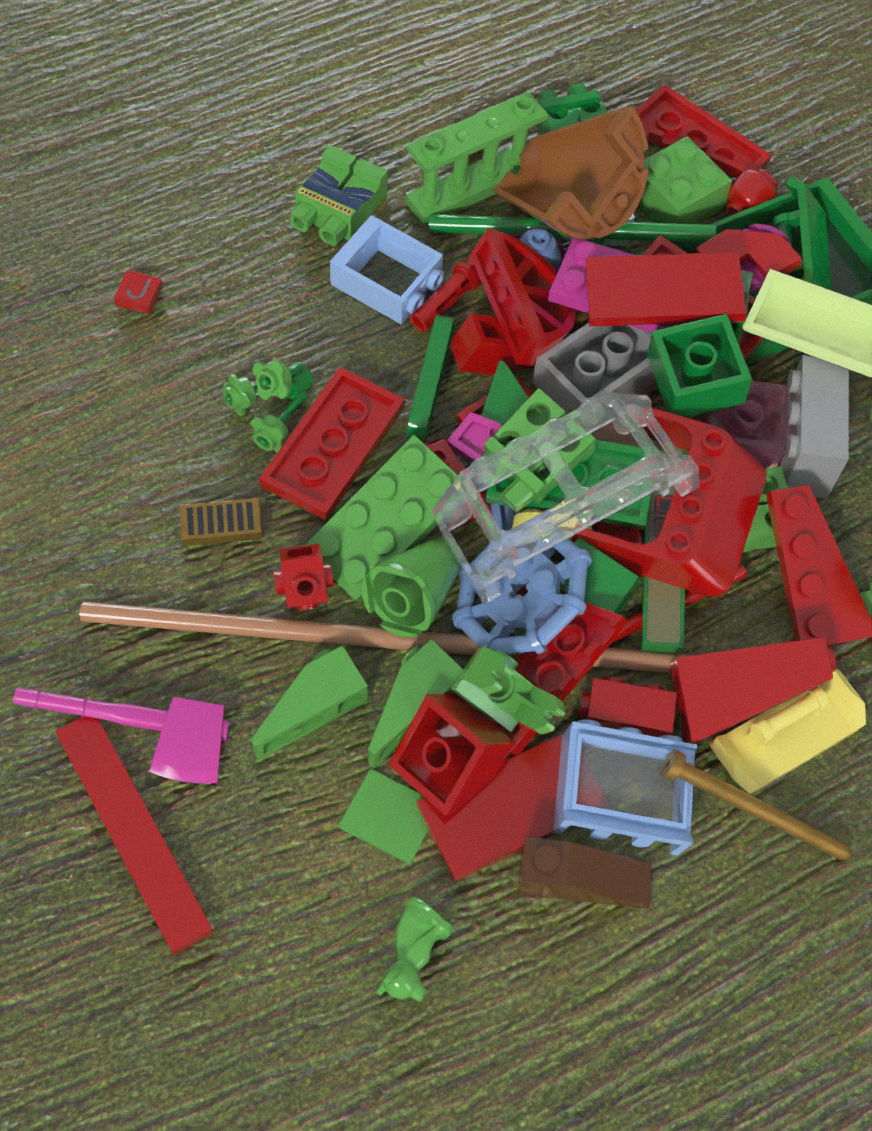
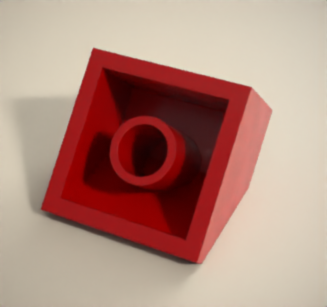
(450, 751)

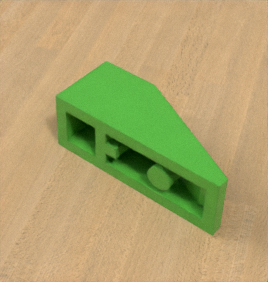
(421, 673)
(317, 696)

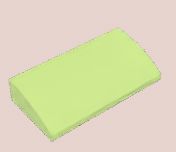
(813, 321)

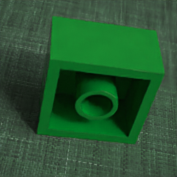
(699, 366)

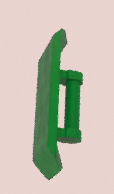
(814, 237)

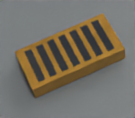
(220, 522)

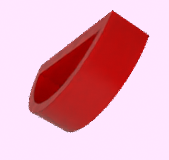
(513, 278)

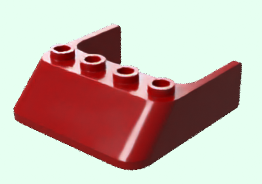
(704, 528)

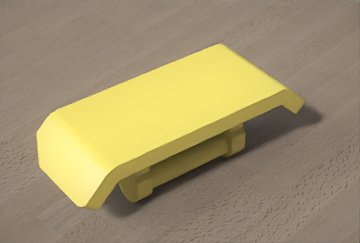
(790, 733)

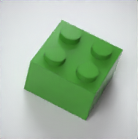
(683, 185)

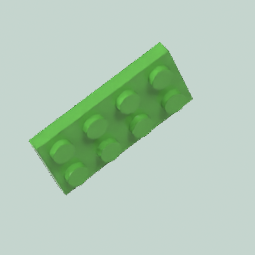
(384, 515)

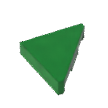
(504, 396)

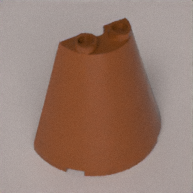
(582, 175)

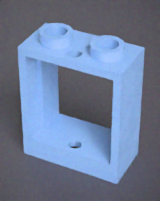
(382, 237)

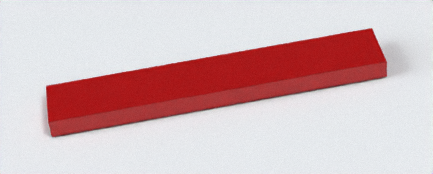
(134, 834)

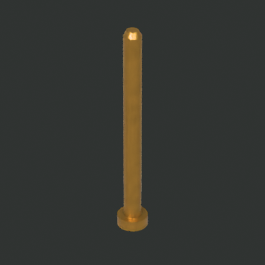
(675, 766)

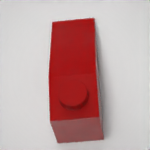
(482, 345)

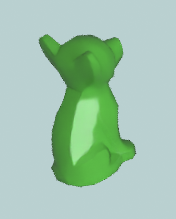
(414, 938)

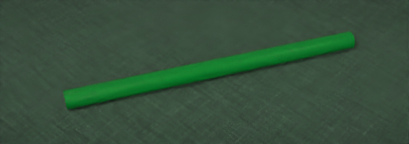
(518, 226)

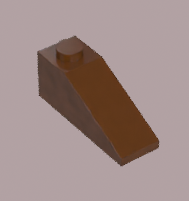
(582, 874)

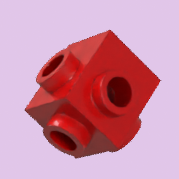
(303, 577)

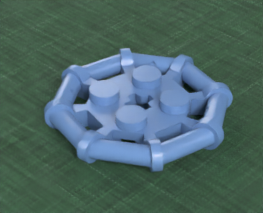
(540, 612)

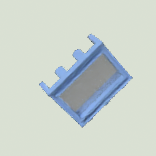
(615, 786)

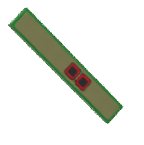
(661, 602)

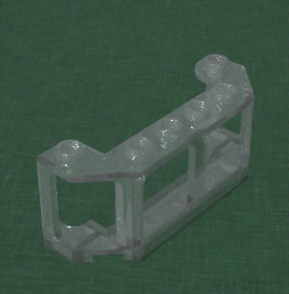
(581, 504)

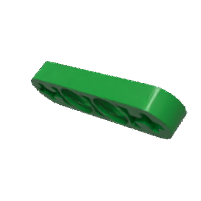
(431, 377)

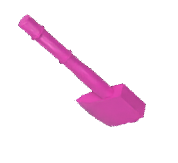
(188, 736)

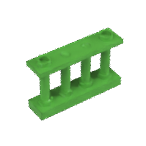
(455, 144)

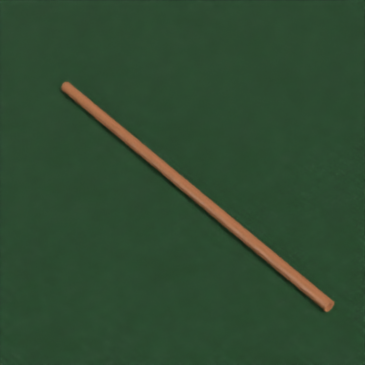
(332, 633)

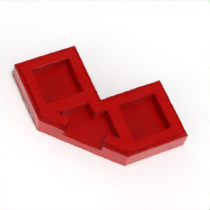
(761, 249)

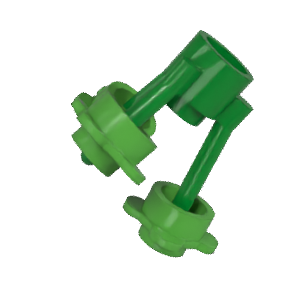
(271, 380)

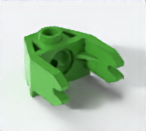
(505, 695)

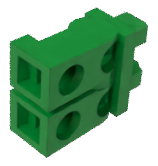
(569, 109)

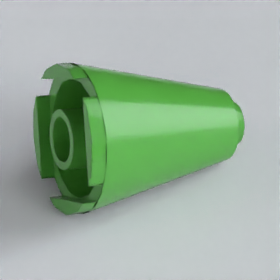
(411, 587)

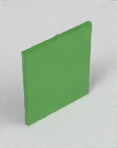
(386, 816)

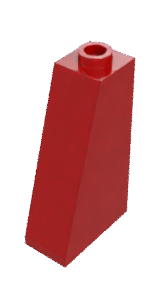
(741, 683)

